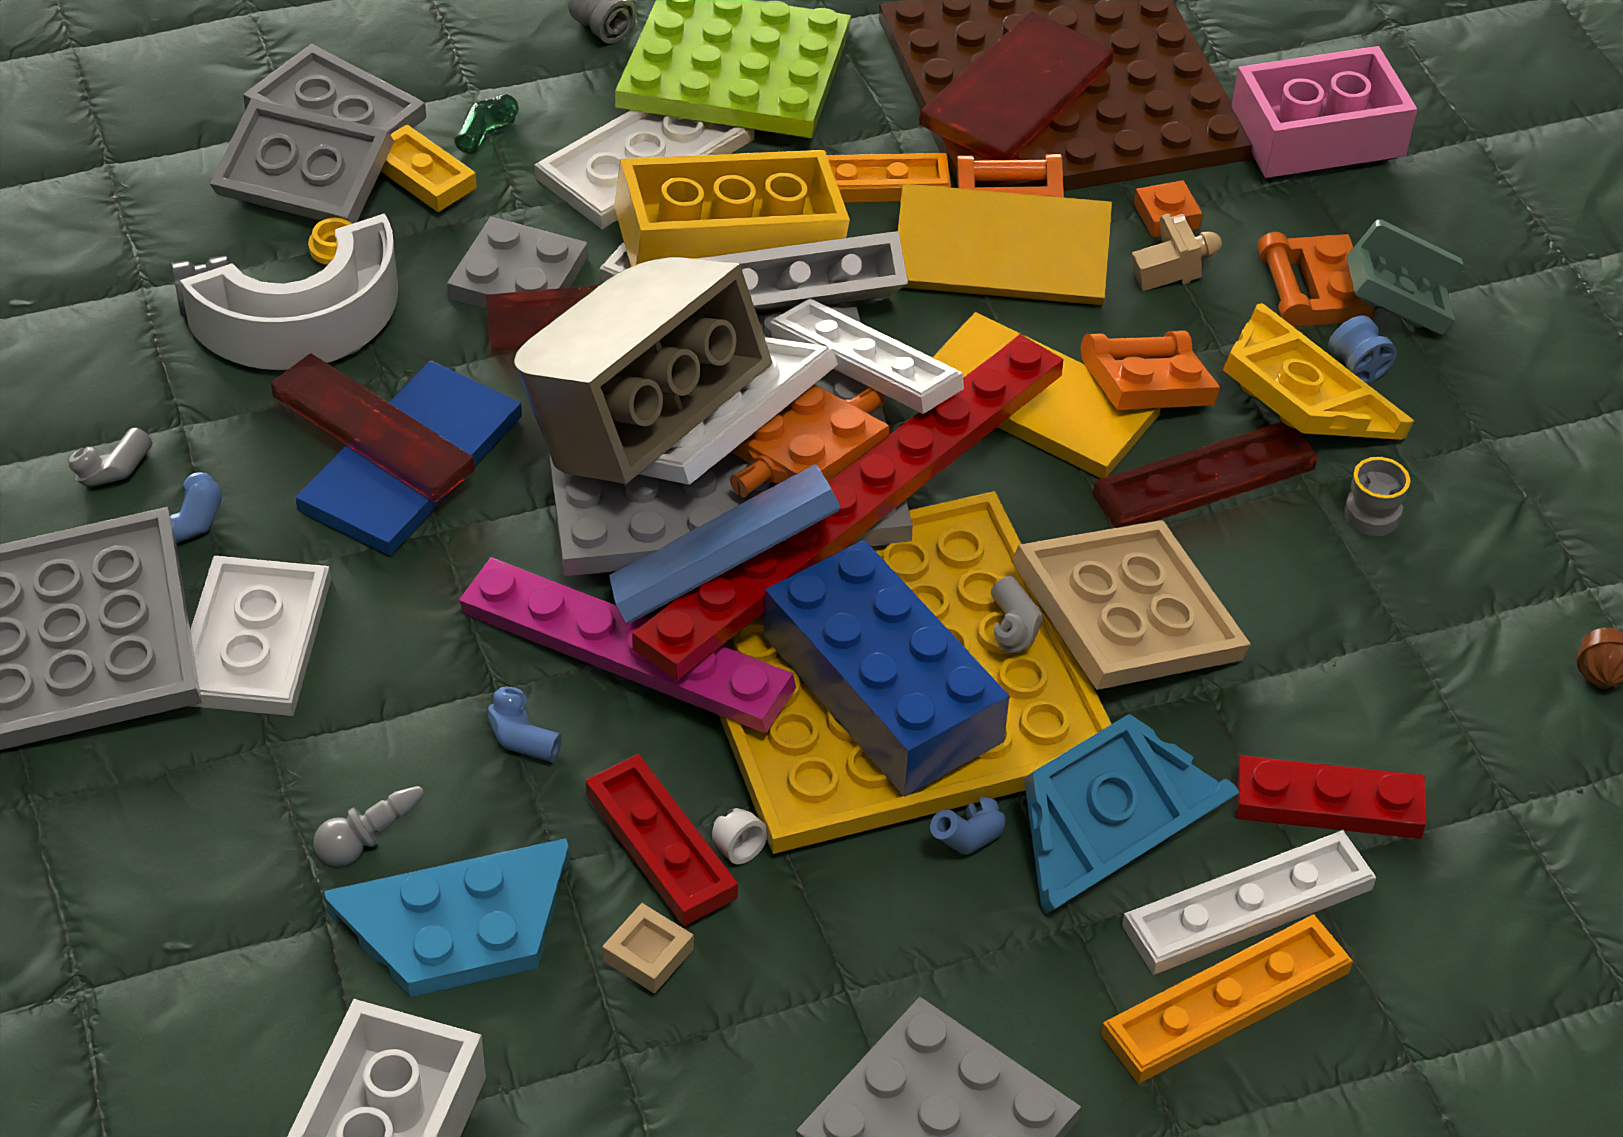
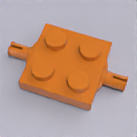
(810, 432)

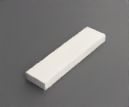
(871, 356)
(1248, 902)

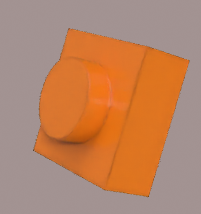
(1164, 199)

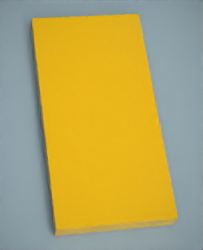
(1005, 243)
(1065, 419)

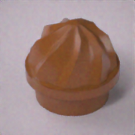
(1602, 657)

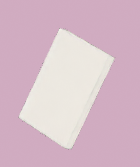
(256, 633)

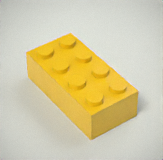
(726, 204)

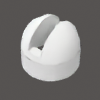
(739, 835)

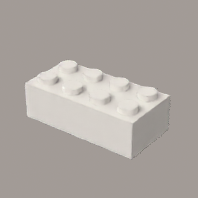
(393, 1078)

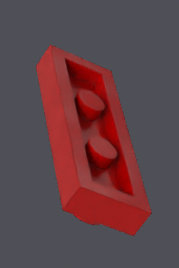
(1331, 797)
(661, 839)

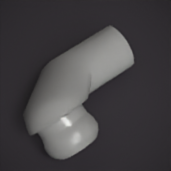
(118, 465)
(1021, 618)

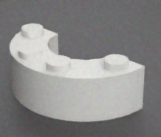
(283, 323)

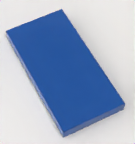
(376, 505)

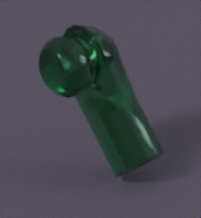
(484, 119)

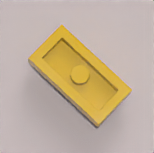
(427, 170)

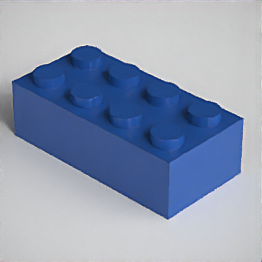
(885, 667)

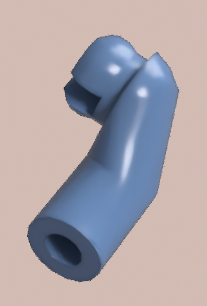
(198, 508)
(515, 730)
(969, 835)

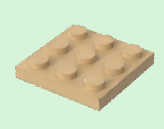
(1130, 604)

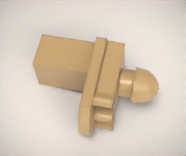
(1176, 257)

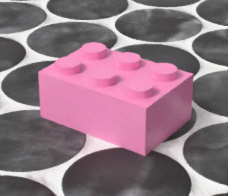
(1323, 111)

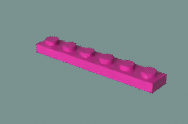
(598, 635)

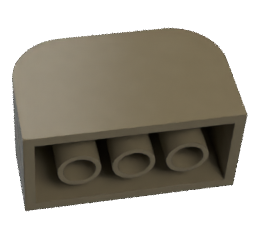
(641, 364)

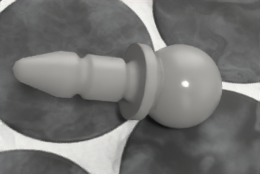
(342, 840)

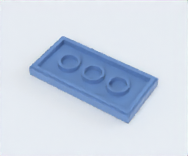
(723, 543)

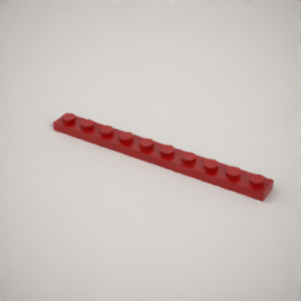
(866, 492)

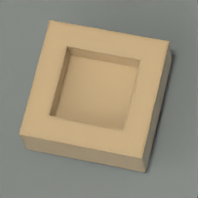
(648, 948)

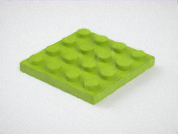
(735, 63)

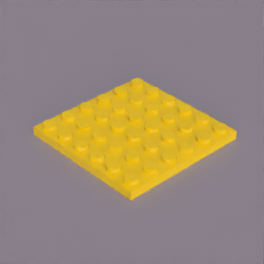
(817, 781)

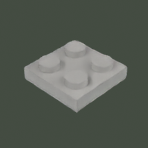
(515, 259)

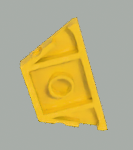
(1308, 384)

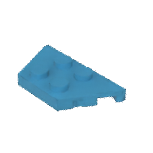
(1111, 805)
(457, 918)

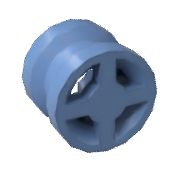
(1362, 349)

